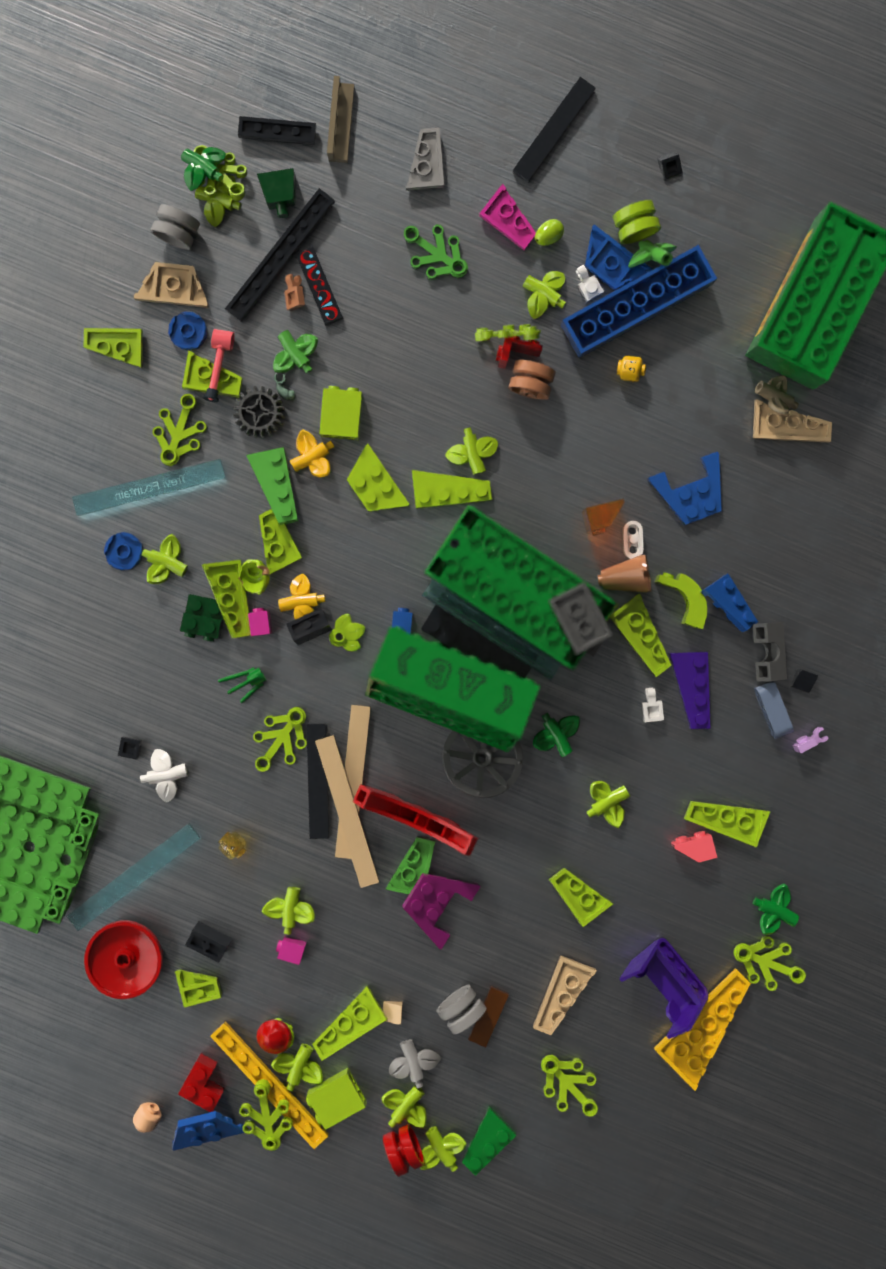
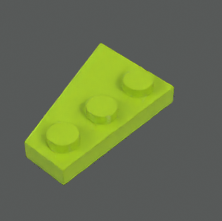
(116, 343)
(199, 373)
(278, 543)

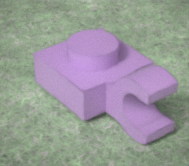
(805, 743)

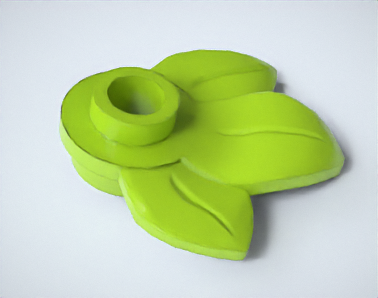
(349, 631)

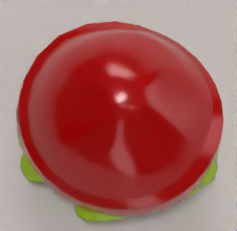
(275, 1036)

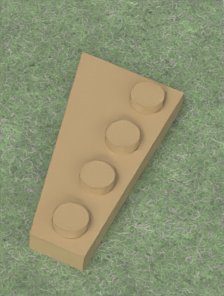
(788, 427)
(565, 986)

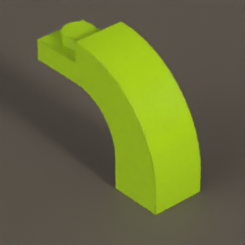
(695, 601)

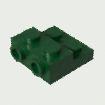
(202, 618)

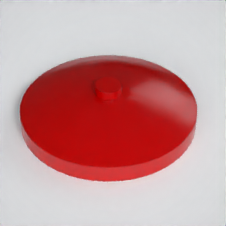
(123, 959)

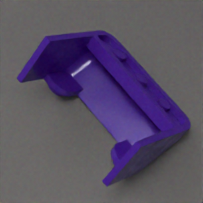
(675, 982)

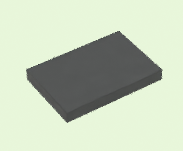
(580, 618)

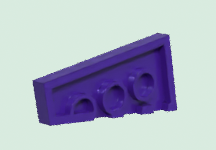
(693, 682)

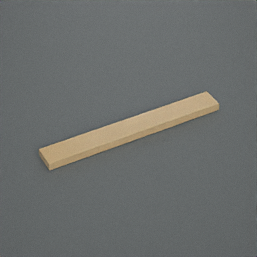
(354, 763)
(347, 811)

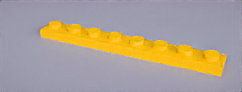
(256, 1070)

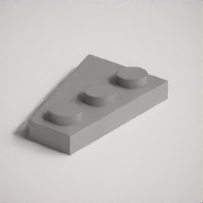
(427, 162)

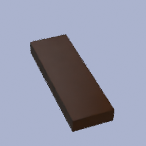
(486, 1023)

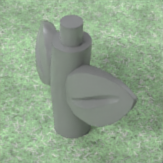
(413, 1063)

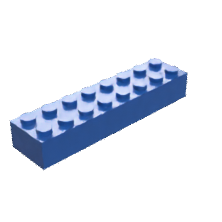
(638, 301)

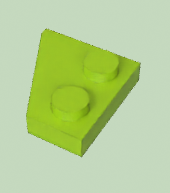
(197, 987)

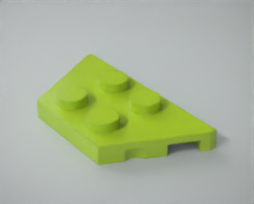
(374, 483)

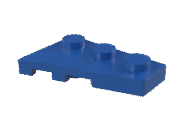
(729, 599)

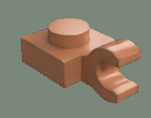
(294, 295)

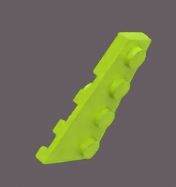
(445, 490)
(229, 595)
(732, 821)
(356, 1020)

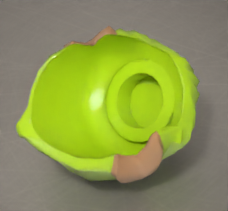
(254, 576)

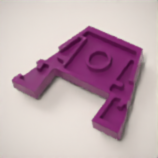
(430, 899)

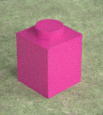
(260, 622)
(291, 950)

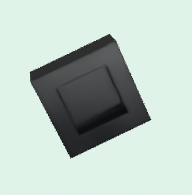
(129, 748)

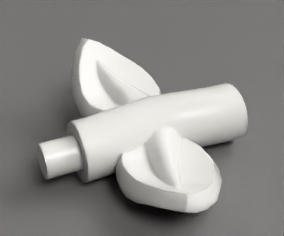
(164, 775)

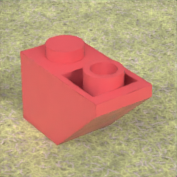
(698, 847)

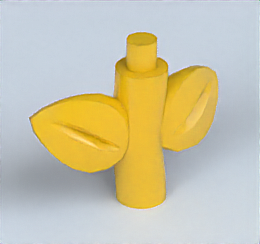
(312, 455)
(301, 600)

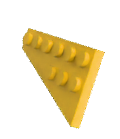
(692, 1050)

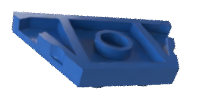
(610, 260)
(203, 1129)

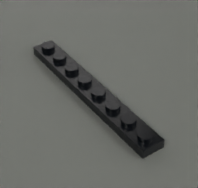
(280, 255)

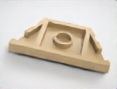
(172, 285)

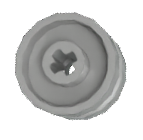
(175, 227)
(461, 1009)

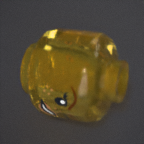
(232, 845)

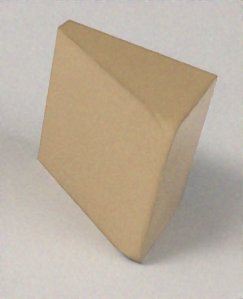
(393, 1011)

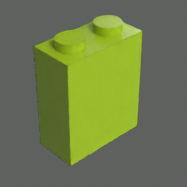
(341, 413)
(336, 1099)

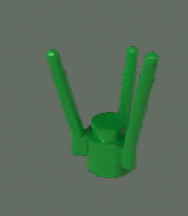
(255, 678)

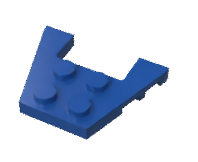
(694, 499)

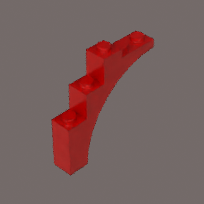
(415, 817)

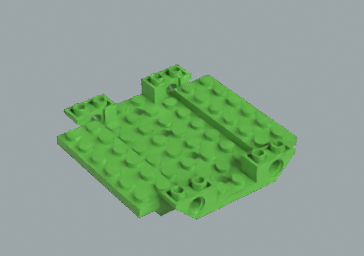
(53, 817)

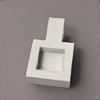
(589, 286)
(652, 709)

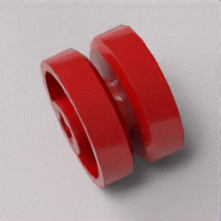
(403, 1150)

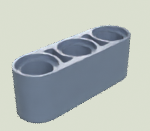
(773, 709)

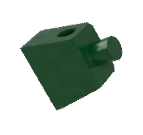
(279, 190)

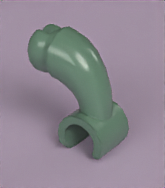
(282, 391)

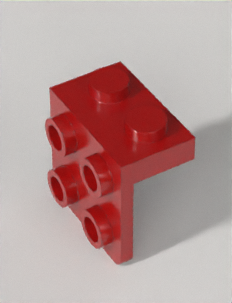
(515, 344)

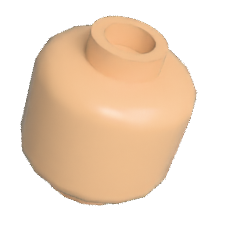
(147, 1117)

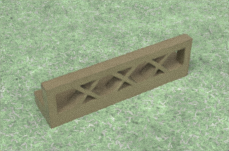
(340, 121)

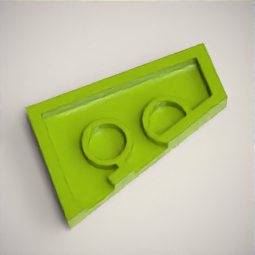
(579, 897)

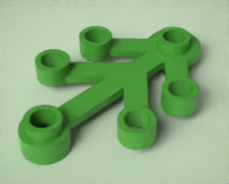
(438, 253)

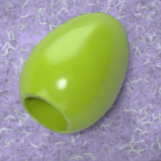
(549, 232)

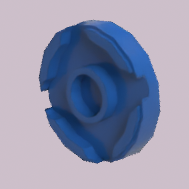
(187, 331)
(123, 551)

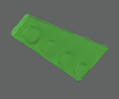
(275, 480)

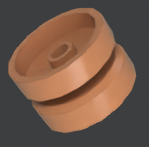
(532, 379)

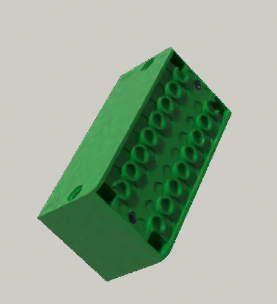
(510, 583)

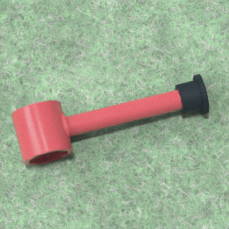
(222, 341)

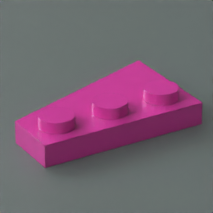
(507, 218)

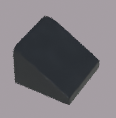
(670, 165)
(804, 680)

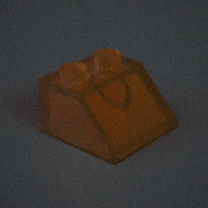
(601, 516)

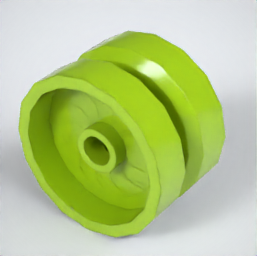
(636, 222)

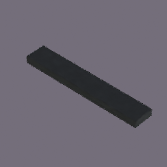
(554, 129)
(317, 785)

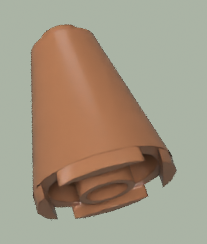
(627, 576)

